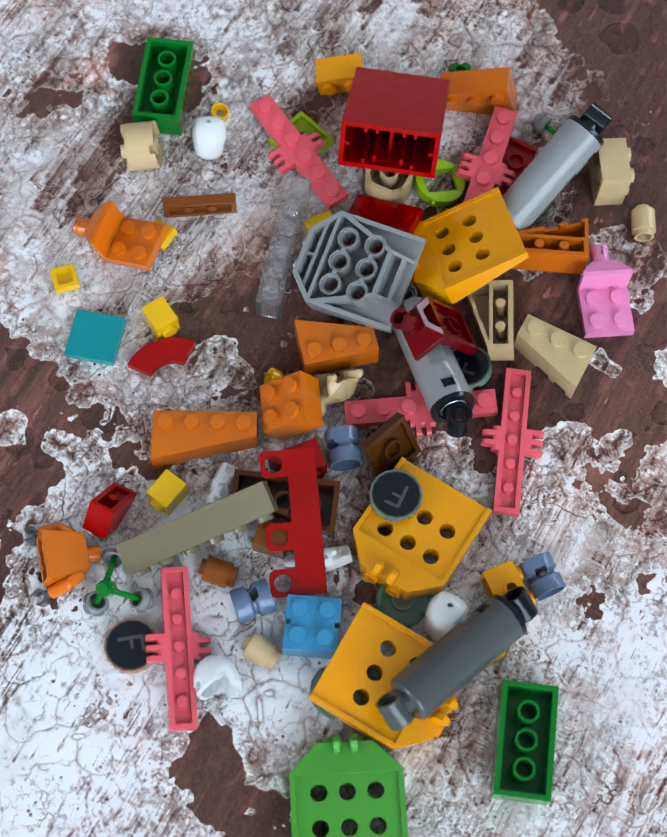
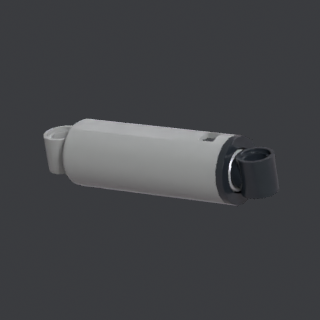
(555, 166)
(439, 380)

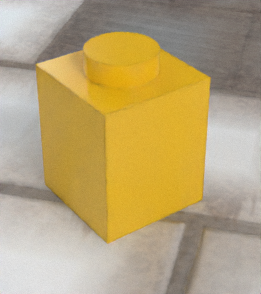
(161, 318)
(167, 492)

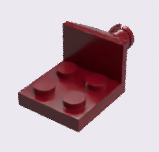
(433, 324)

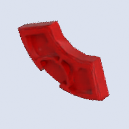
(161, 353)

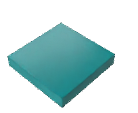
(95, 337)

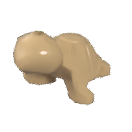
(337, 389)

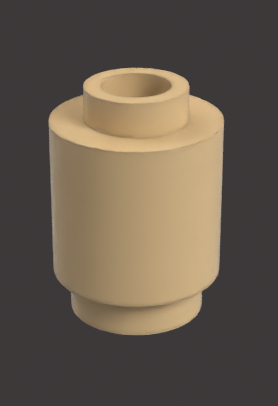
(643, 223)
(261, 651)

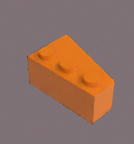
(481, 90)
(556, 248)
(334, 346)

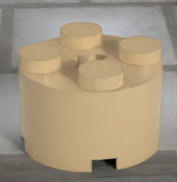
(141, 146)
(388, 185)

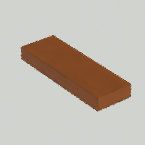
(199, 205)

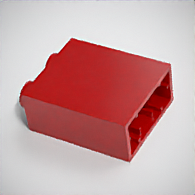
(393, 122)

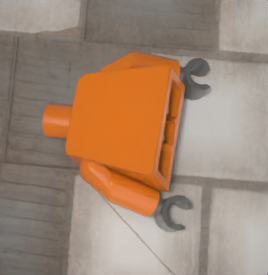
(62, 558)

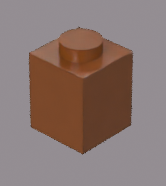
(278, 537)

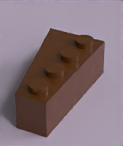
(279, 489)

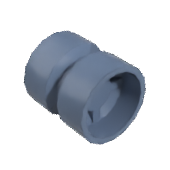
(343, 448)
(547, 584)
(261, 597)

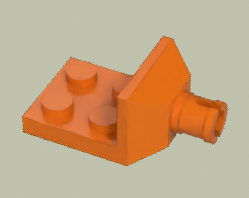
(121, 238)

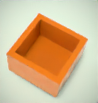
(291, 405)

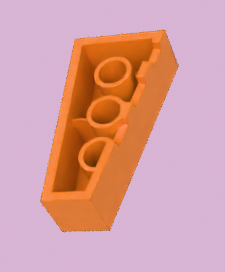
(199, 434)

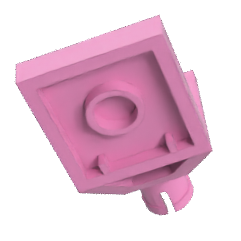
(604, 296)

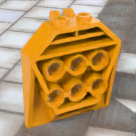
(467, 248)
(405, 571)
(348, 674)

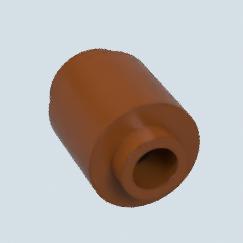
(218, 572)

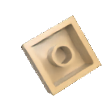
(611, 172)

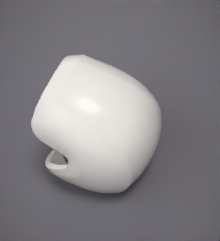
(209, 137)
(440, 618)
(216, 673)

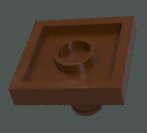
(389, 444)

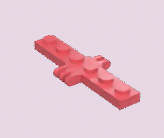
(298, 152)
(487, 169)
(413, 407)
(512, 442)
(178, 649)

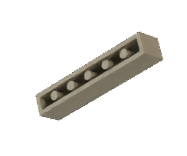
(196, 528)

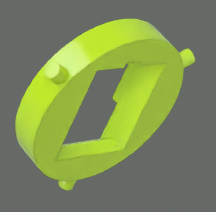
(440, 198)

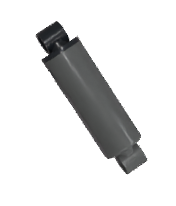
(456, 658)

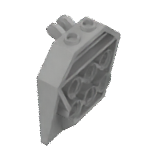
(384, 289)

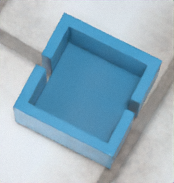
(311, 626)

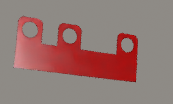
(305, 525)

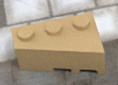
(494, 318)
(554, 352)

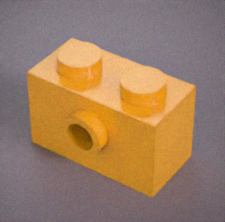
(337, 73)
(502, 579)

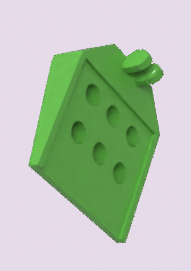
(352, 764)

